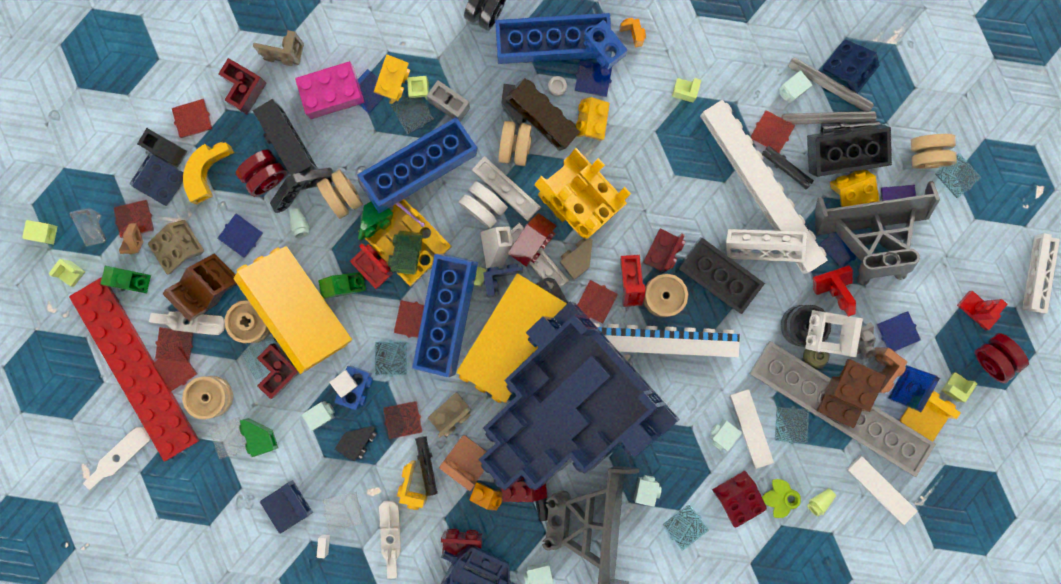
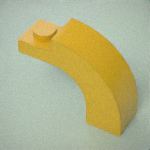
(197, 168)

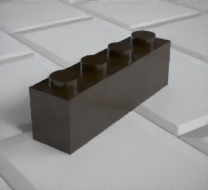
(542, 114)

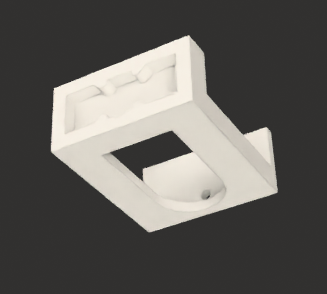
(848, 338)

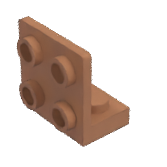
(894, 366)
(463, 462)

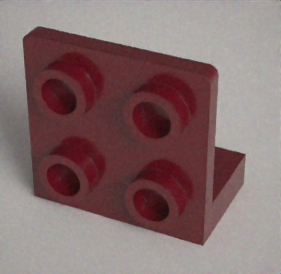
(663, 250)
(456, 541)

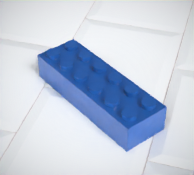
(546, 38)
(417, 165)
(445, 315)

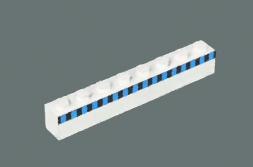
(672, 341)

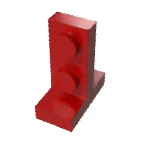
(632, 281)
(836, 282)
(983, 312)

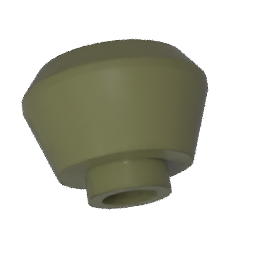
(811, 358)

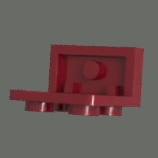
(740, 499)

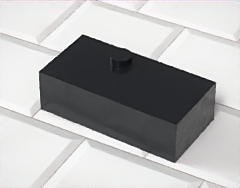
(284, 138)
(849, 150)
(721, 275)

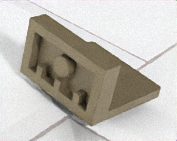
(288, 55)
(175, 245)
(450, 413)

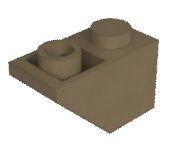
(578, 260)

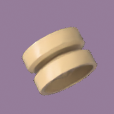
(513, 143)
(933, 151)
(342, 192)
(673, 287)
(238, 323)
(204, 407)

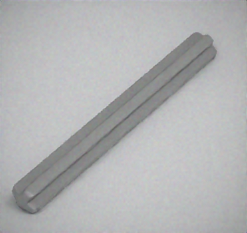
(831, 85)
(830, 117)

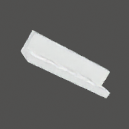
(766, 242)
(1037, 273)

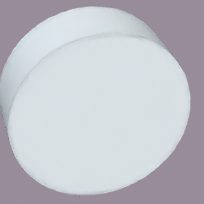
(557, 86)

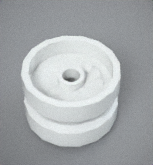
(484, 202)

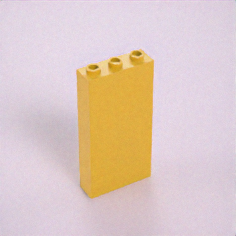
(292, 308)
(504, 340)

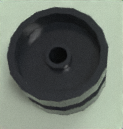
(485, 11)
(794, 324)

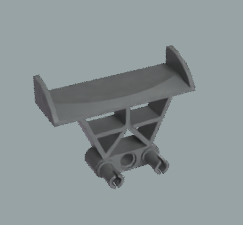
(874, 216)
(562, 505)

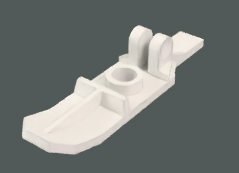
(202, 324)
(125, 449)
(390, 527)

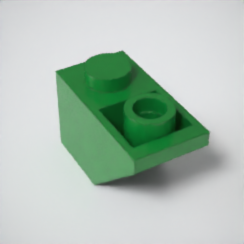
(372, 221)
(125, 279)
(341, 285)
(258, 437)

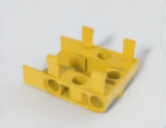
(584, 190)
(383, 239)

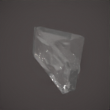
(88, 226)

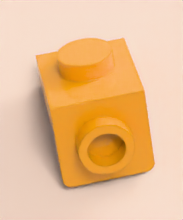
(637, 32)
(486, 497)

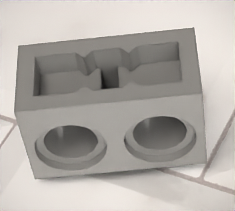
(448, 101)

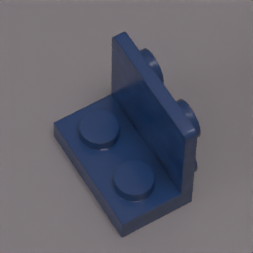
(852, 64)
(157, 179)
(491, 284)
(286, 507)

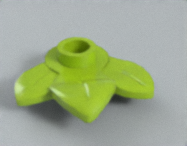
(779, 496)

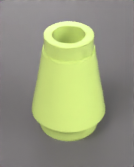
(819, 504)

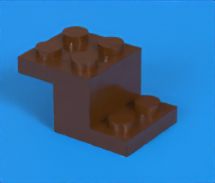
(201, 287)
(851, 393)

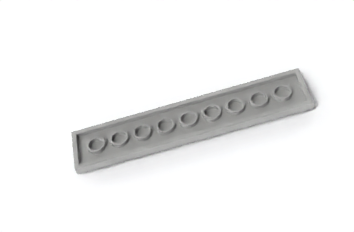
(873, 429)

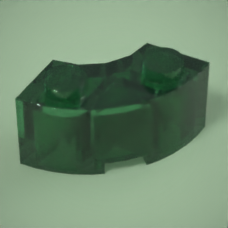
(406, 252)

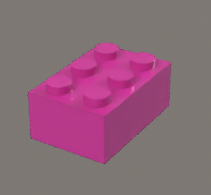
(329, 90)

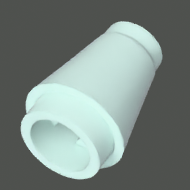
(299, 225)

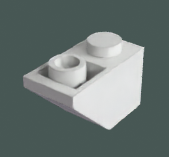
(496, 246)

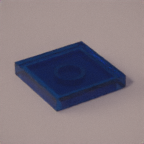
(914, 388)

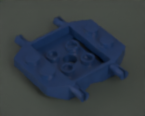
(478, 560)

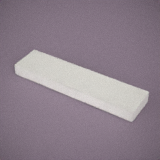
(506, 188)
(544, 265)
(751, 428)
(882, 490)

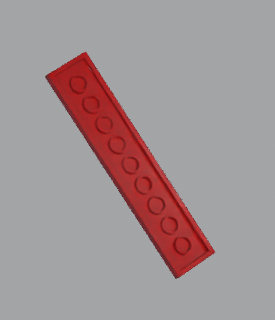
(134, 369)

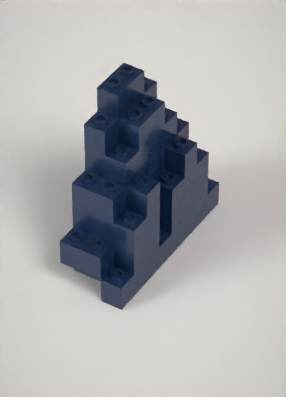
(571, 405)

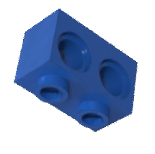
(609, 42)
(359, 390)

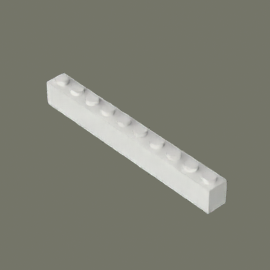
(760, 180)

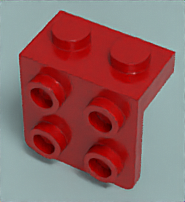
(370, 266)

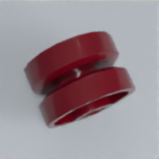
(261, 173)
(1002, 358)

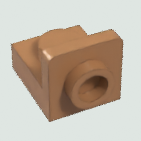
(132, 240)

